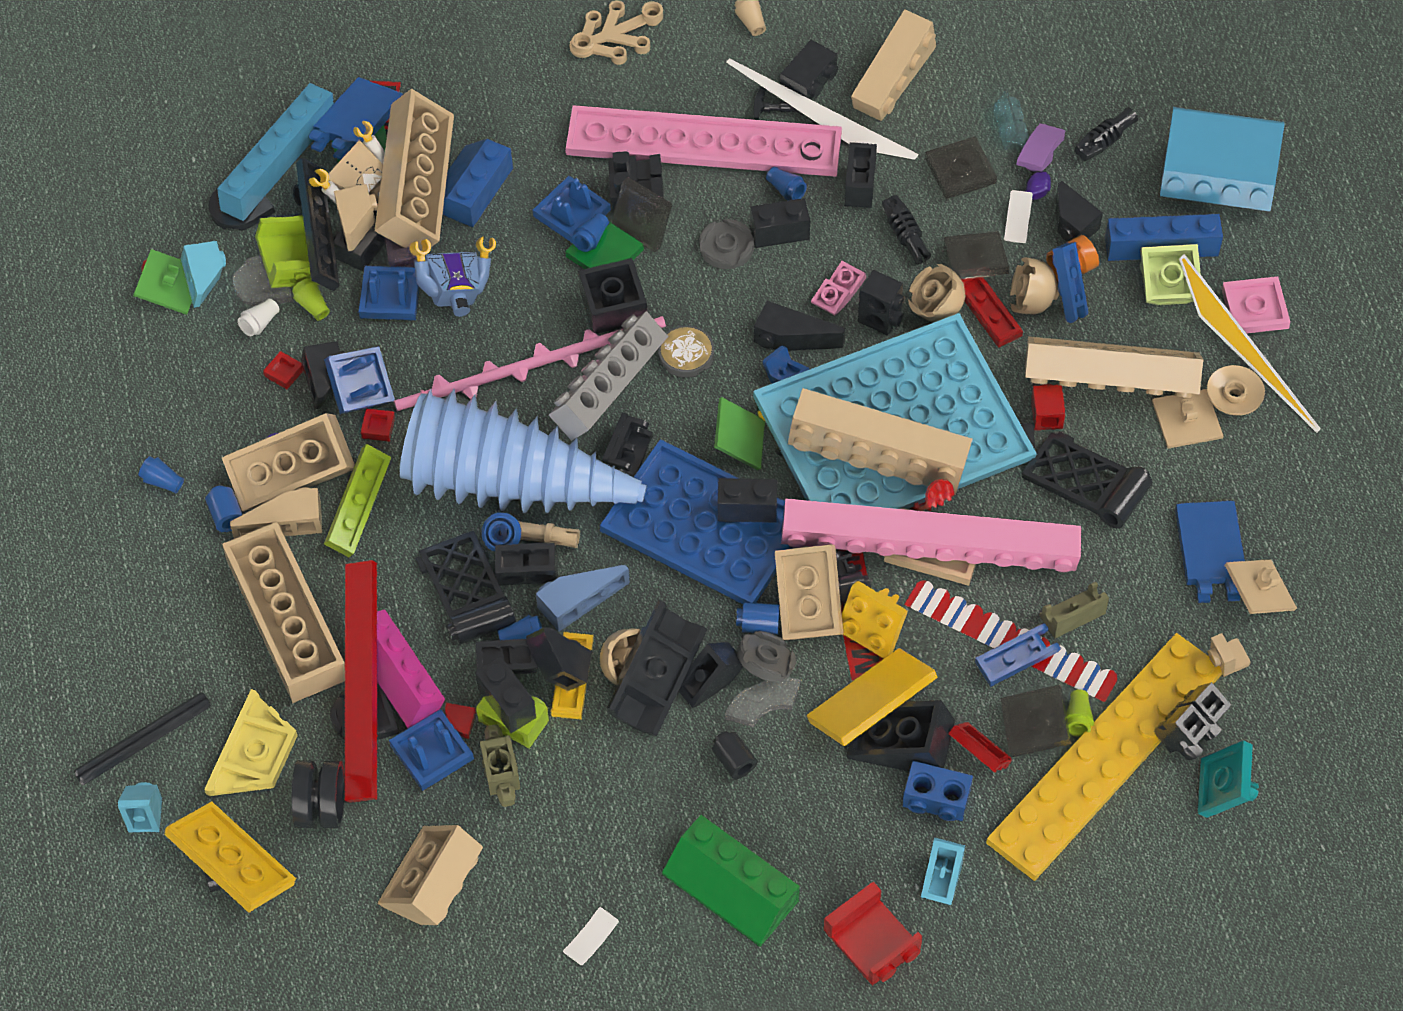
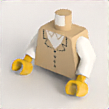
(358, 167)

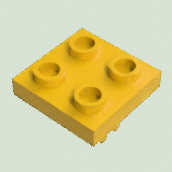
(873, 618)

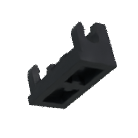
(628, 444)

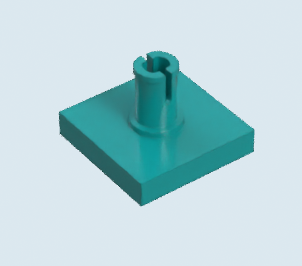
(1226, 779)

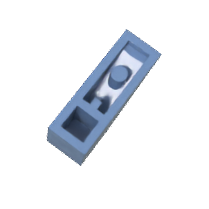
(577, 594)

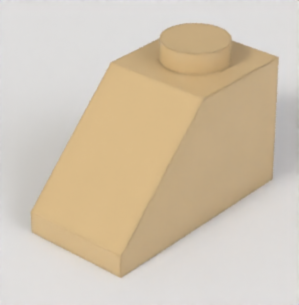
(355, 213)

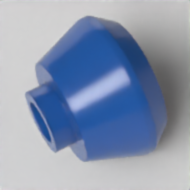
(496, 530)

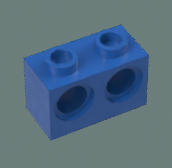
(940, 784)

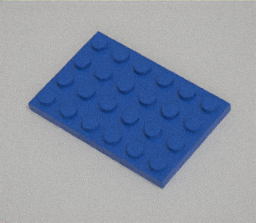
(683, 531)

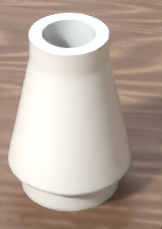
(256, 318)

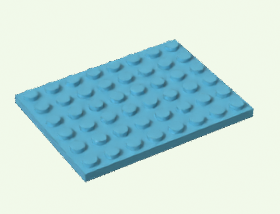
(920, 376)

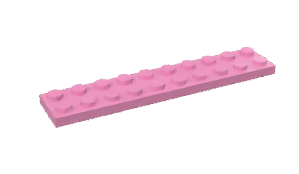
(704, 140)

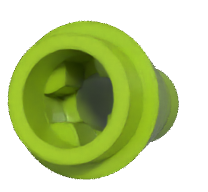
(309, 297)
(1079, 713)

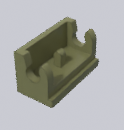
(1075, 611)

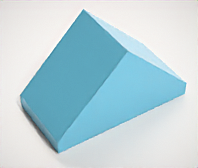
(943, 871)

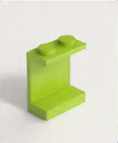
(283, 250)

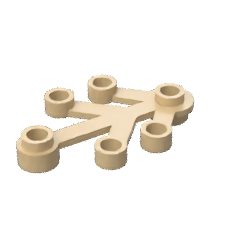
(586, 44)

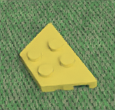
(253, 750)

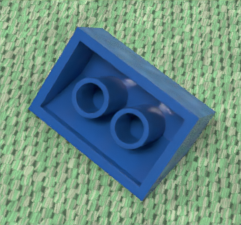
(475, 180)

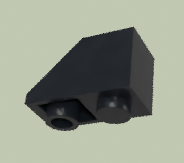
(560, 658)

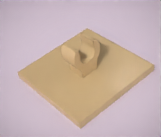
(1187, 419)
(1260, 586)

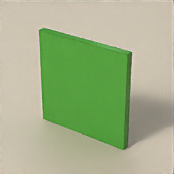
(164, 283)
(739, 433)

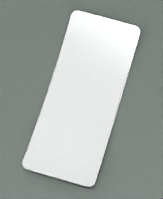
(1018, 216)
(591, 936)

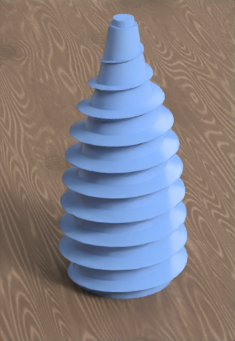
(502, 458)

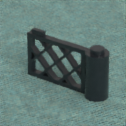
(1121, 493)
(475, 618)

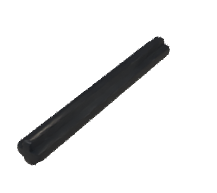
(141, 738)

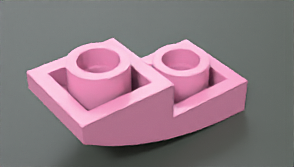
(839, 289)

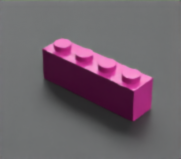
(403, 675)

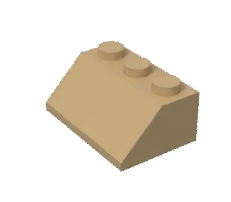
(431, 874)

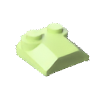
(1164, 275)

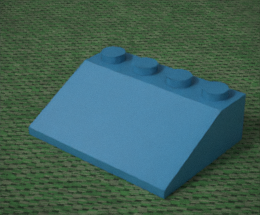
(1222, 159)

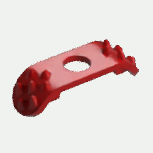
(936, 494)

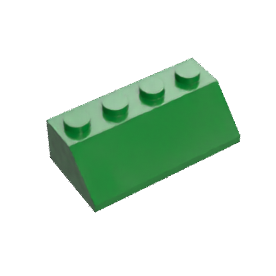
(731, 880)

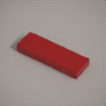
(991, 311)

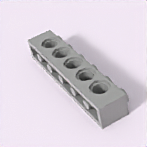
(608, 375)

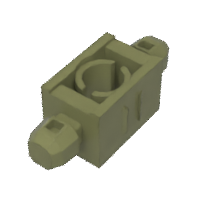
(499, 783)

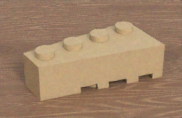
(895, 65)

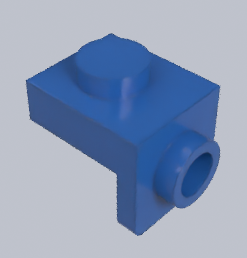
(780, 366)

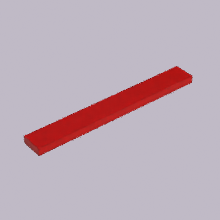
(361, 681)

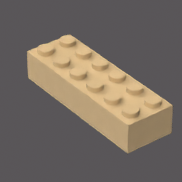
(414, 171)
(1114, 366)
(877, 440)
(285, 612)

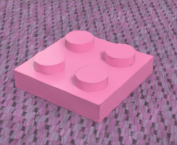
(1257, 304)

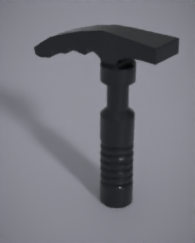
(766, 107)

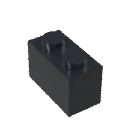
(810, 70)
(780, 223)
(747, 500)
(506, 694)

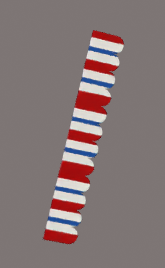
(987, 630)

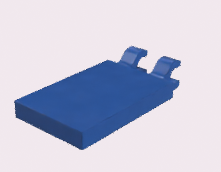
(358, 103)
(1208, 541)

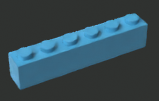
(273, 153)

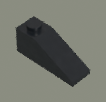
(795, 330)

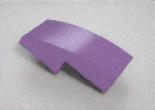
(1039, 147)

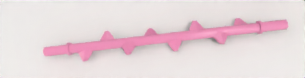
(519, 369)

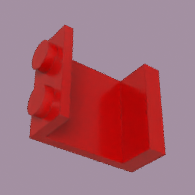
(871, 935)

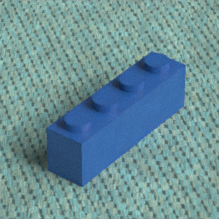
(1128, 235)

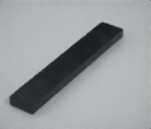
(317, 227)

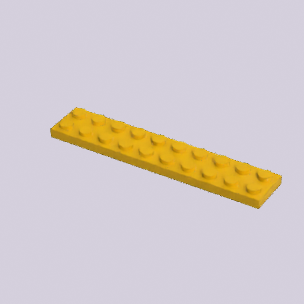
(1100, 759)

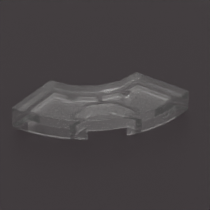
(762, 698)

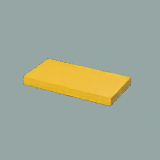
(871, 696)
(230, 856)

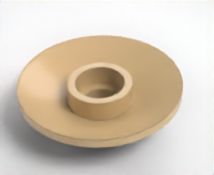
(1236, 381)

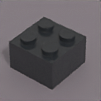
(611, 294)

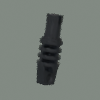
(1105, 134)
(905, 228)

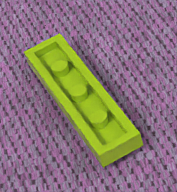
(357, 500)

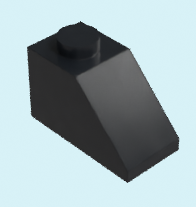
(1075, 214)
(316, 370)
(710, 673)

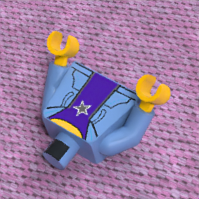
(452, 277)

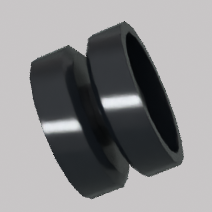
(318, 794)

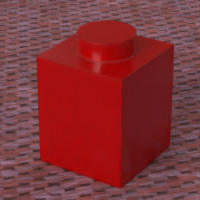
(1048, 407)

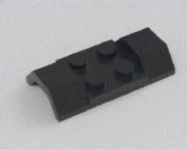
(655, 670)

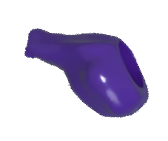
(1039, 185)

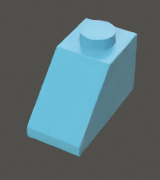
(202, 268)
(141, 807)

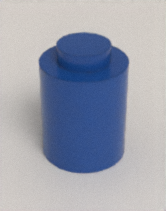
(223, 507)
(758, 617)

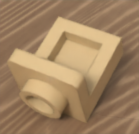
(1227, 655)

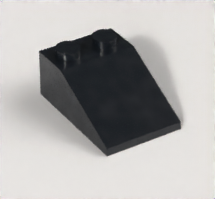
(907, 734)

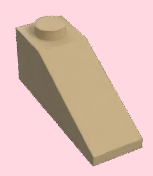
(295, 511)

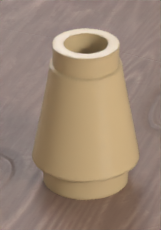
(751, 15)

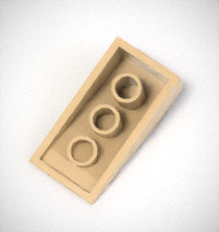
(289, 461)

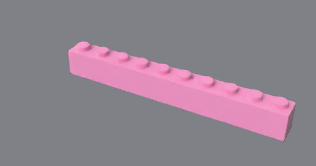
(932, 535)

